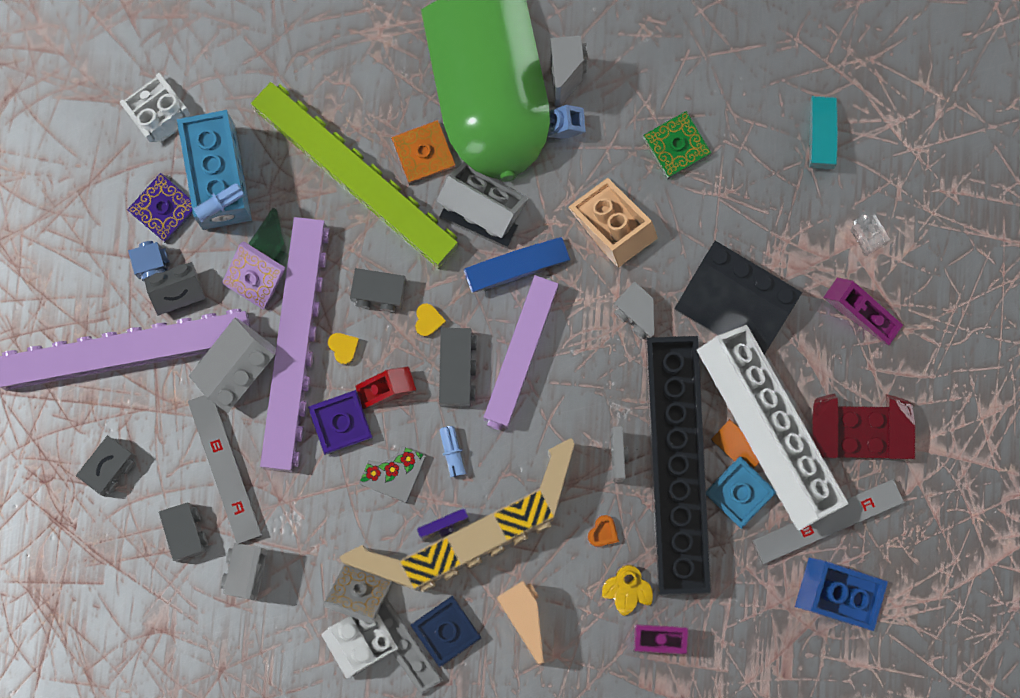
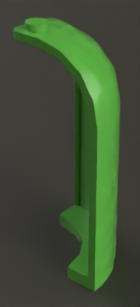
(488, 83)

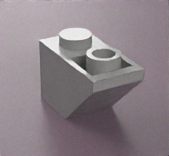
(638, 309)

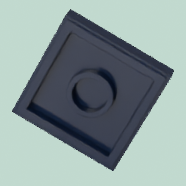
(445, 631)

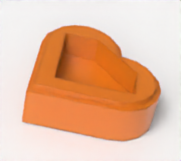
(603, 533)

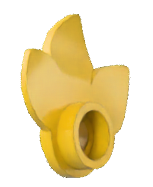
(627, 593)

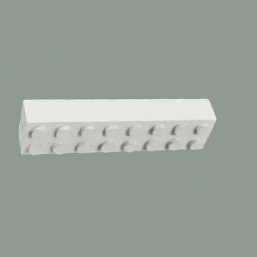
(772, 427)

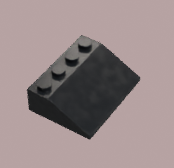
(737, 293)

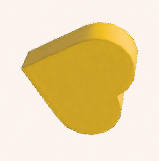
(428, 320)
(343, 347)

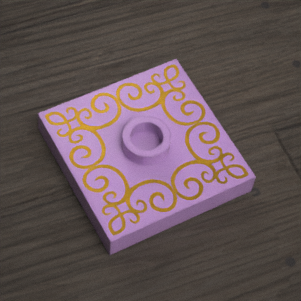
(253, 275)

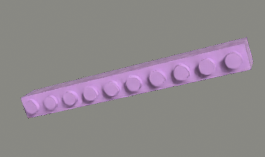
(293, 345)
(114, 351)

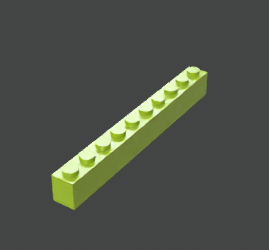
(355, 175)

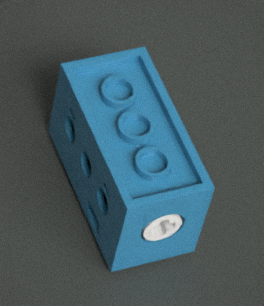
(213, 165)

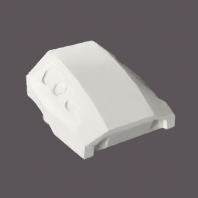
(155, 109)

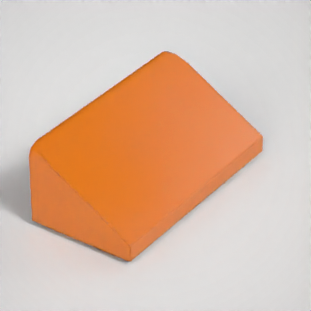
(734, 443)

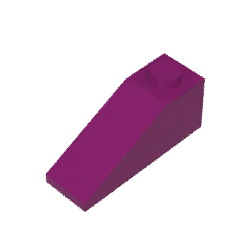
(863, 310)

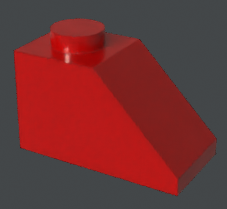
(385, 387)

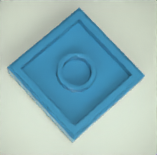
(740, 492)

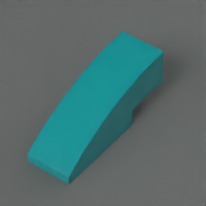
(823, 132)

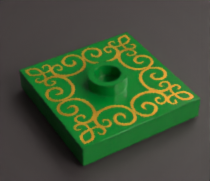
(677, 144)

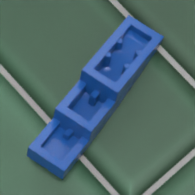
(516, 264)

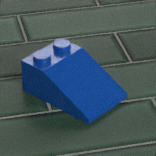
(841, 594)

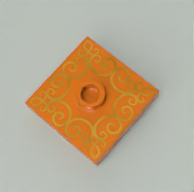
(423, 152)

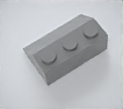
(567, 64)
(481, 200)
(232, 364)

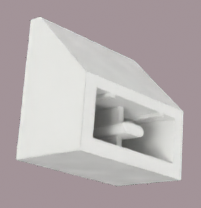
(358, 644)

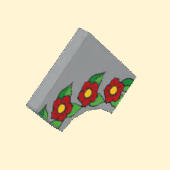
(394, 476)

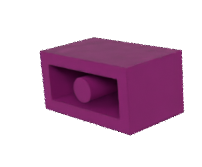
(660, 639)

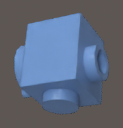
(566, 122)
(148, 259)

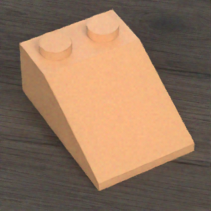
(614, 222)
(522, 611)

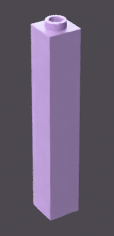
(520, 353)

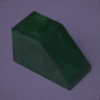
(270, 238)

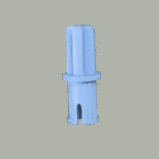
(218, 202)
(452, 451)

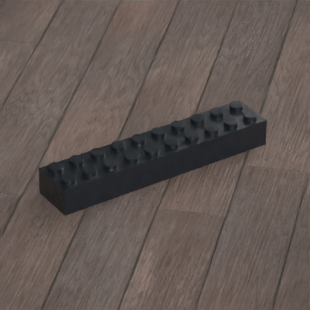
(677, 466)

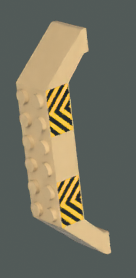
(477, 539)

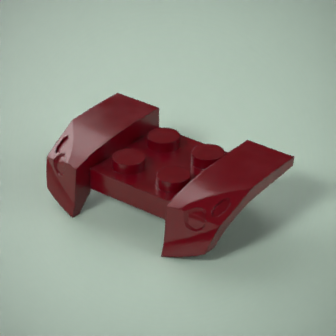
(864, 429)

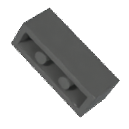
(456, 367)

